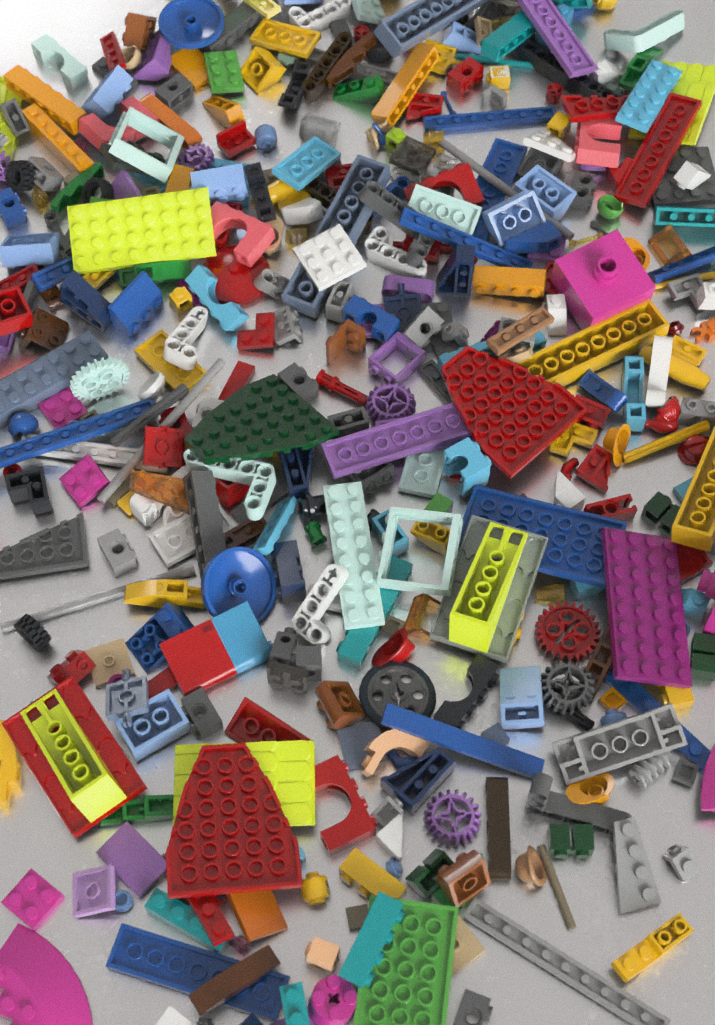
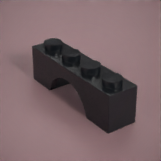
(481, 675)

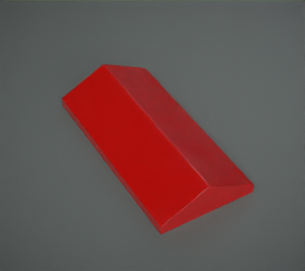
(256, 724)

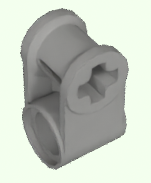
(271, 283)

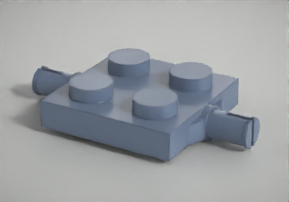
(127, 698)

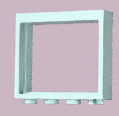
(153, 130)
(388, 539)

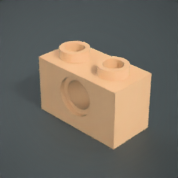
(322, 956)

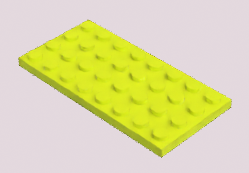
(141, 230)

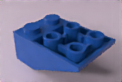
(162, 626)

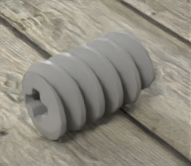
(648, 767)

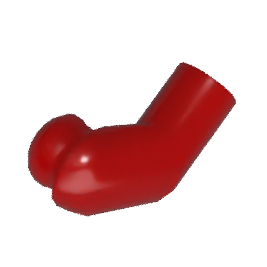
(567, 466)

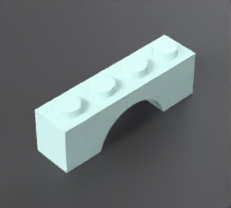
(48, 51)

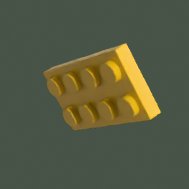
(285, 38)
(152, 355)

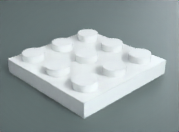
(329, 257)

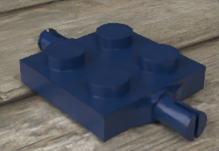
(404, 307)

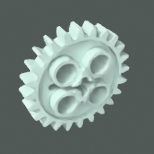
(99, 379)

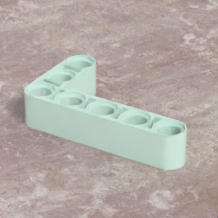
(646, 36)
(254, 473)

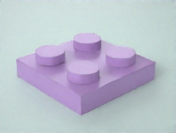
(93, 891)

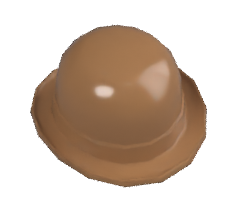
(530, 867)

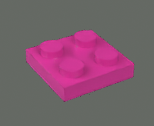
(62, 408)
(84, 480)
(32, 899)

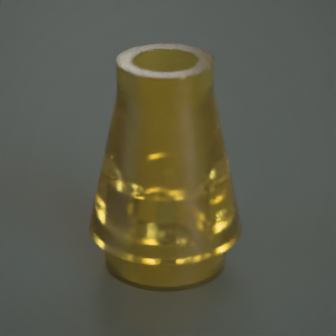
(39, 197)
(551, 592)

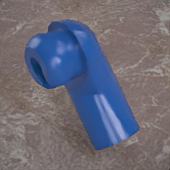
(399, 761)

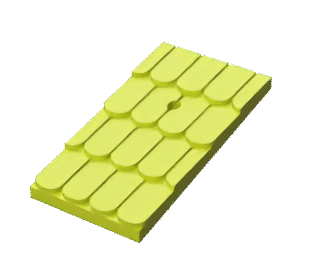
(697, 83)
(285, 763)

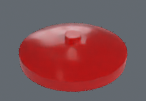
(234, 278)

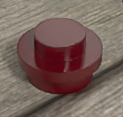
(675, 328)

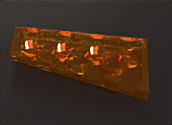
(160, 488)

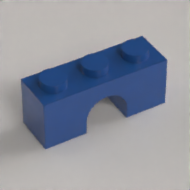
(361, 310)

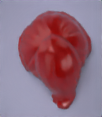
(666, 417)

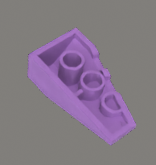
(156, 60)

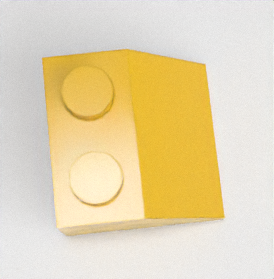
(261, 69)

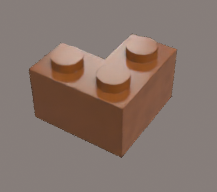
(138, 29)

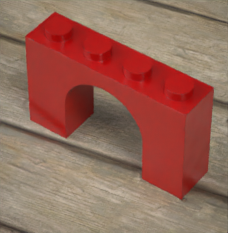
(459, 177)
(358, 824)

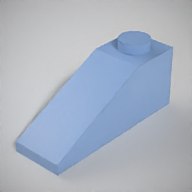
(461, 38)

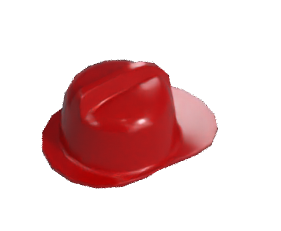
(692, 449)
(395, 649)

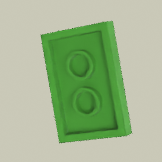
(223, 72)

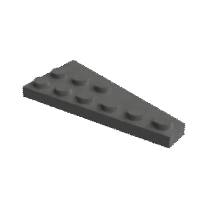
(47, 551)

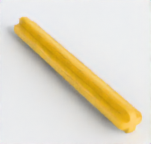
(665, 441)

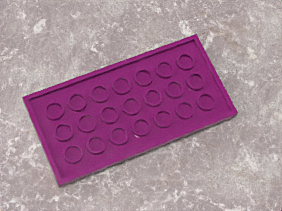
(645, 609)

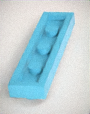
(275, 525)

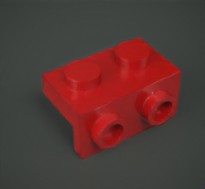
(235, 139)
(596, 414)
(76, 664)

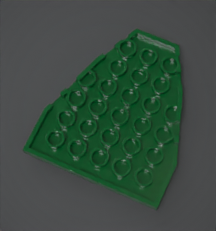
(258, 422)

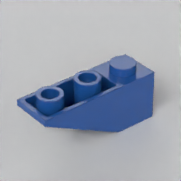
(536, 240)

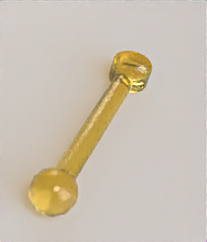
(572, 243)

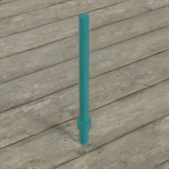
(482, 59)

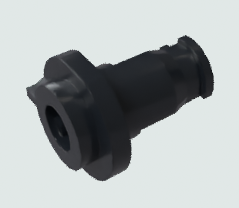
(310, 506)

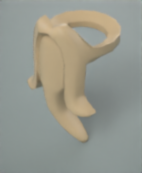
(372, 134)

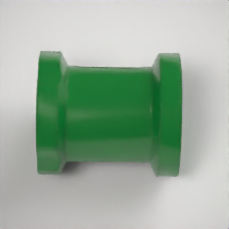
(315, 534)

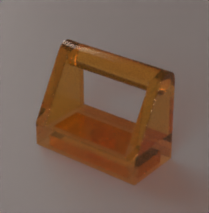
(668, 232)
(416, 616)

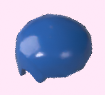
(23, 423)

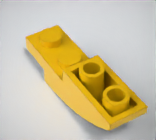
(432, 535)
(159, 592)
(8, 767)
(652, 948)

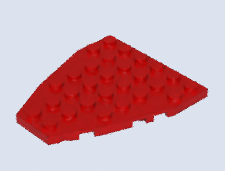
(508, 407)
(230, 830)

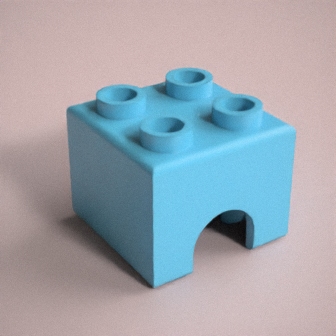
(467, 460)

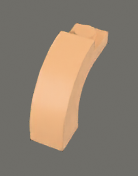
(391, 740)

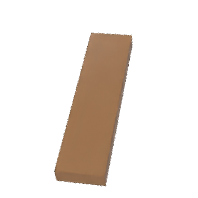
(519, 330)

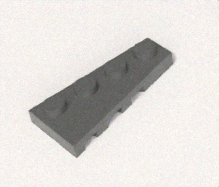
(440, 347)

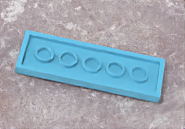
(648, 96)

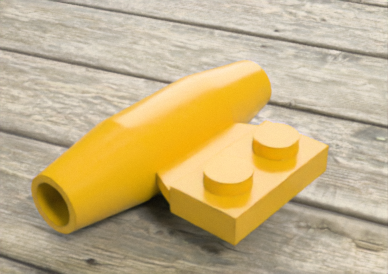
(283, 194)
(683, 363)

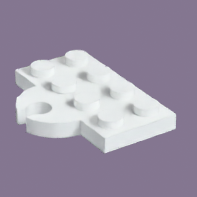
(176, 539)

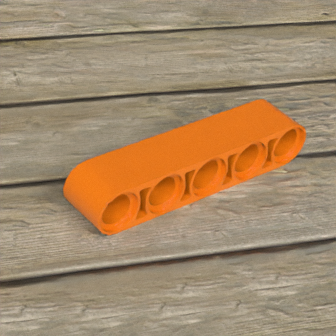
(172, 120)

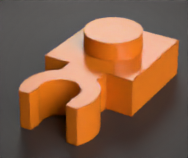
(705, 329)

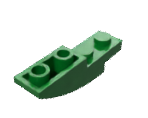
(637, 67)
(158, 272)

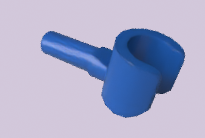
(381, 139)

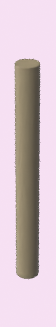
(556, 887)

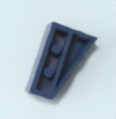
(457, 272)
(85, 301)
(297, 470)
(288, 572)
(419, 779)

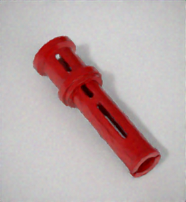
(334, 384)

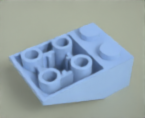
(521, 698)

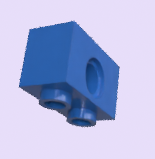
(10, 209)

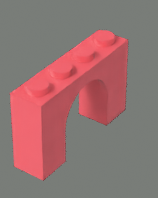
(98, 132)
(596, 152)
(257, 237)

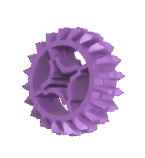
(382, 398)
(444, 820)

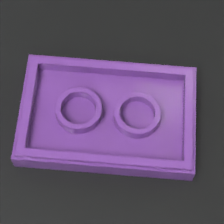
(133, 859)

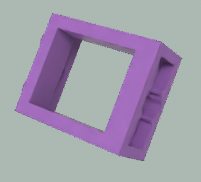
(405, 346)

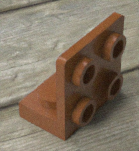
(347, 335)

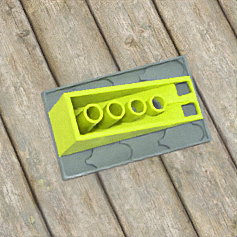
(489, 588)

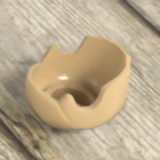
(132, 57)

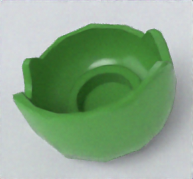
(609, 207)

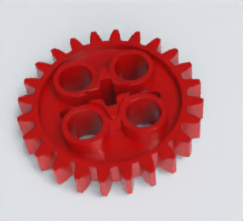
(553, 620)

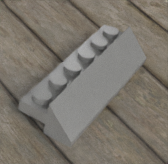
(619, 743)

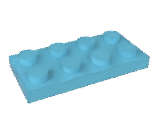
(306, 163)

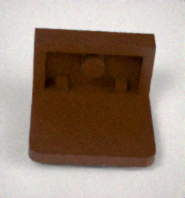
(46, 330)

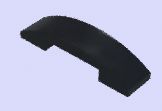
(294, 90)
(259, 192)

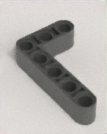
(390, 208)
(558, 807)

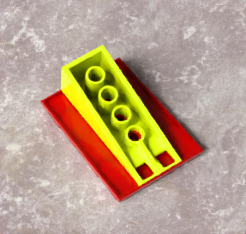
(74, 756)

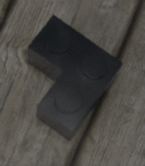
(30, 485)

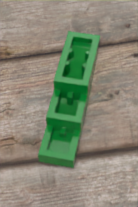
(73, 191)
(143, 810)

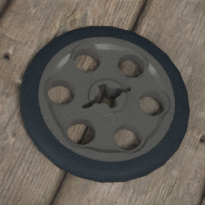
(420, 682)

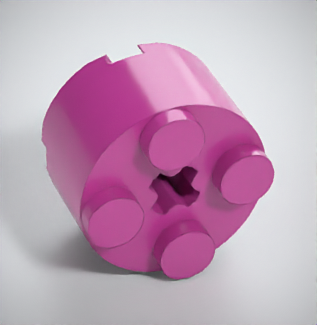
(332, 990)

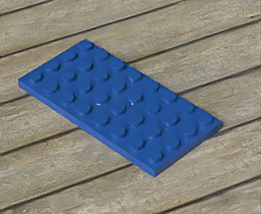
(573, 535)

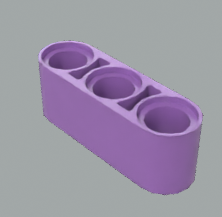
(412, 286)

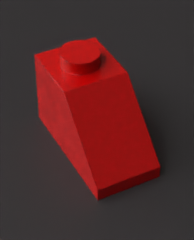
(230, 492)

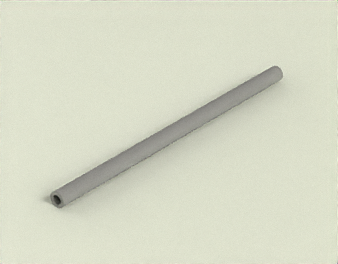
(506, 189)
(169, 421)
(95, 599)

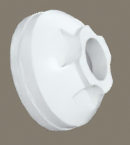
(152, 387)

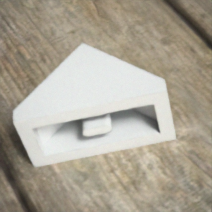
(391, 837)

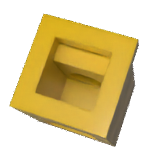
(179, 296)

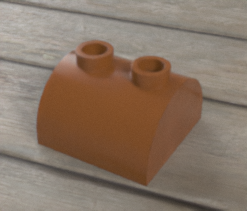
(339, 704)
(463, 877)

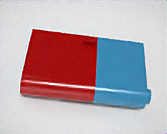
(216, 649)

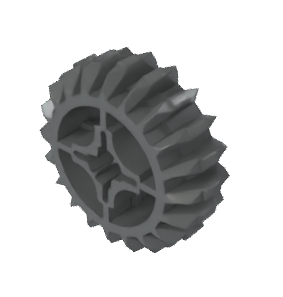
(575, 687)

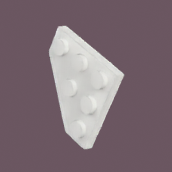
(550, 144)

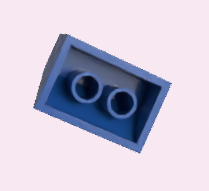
(135, 305)

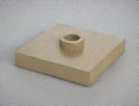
(109, 660)
(466, 947)

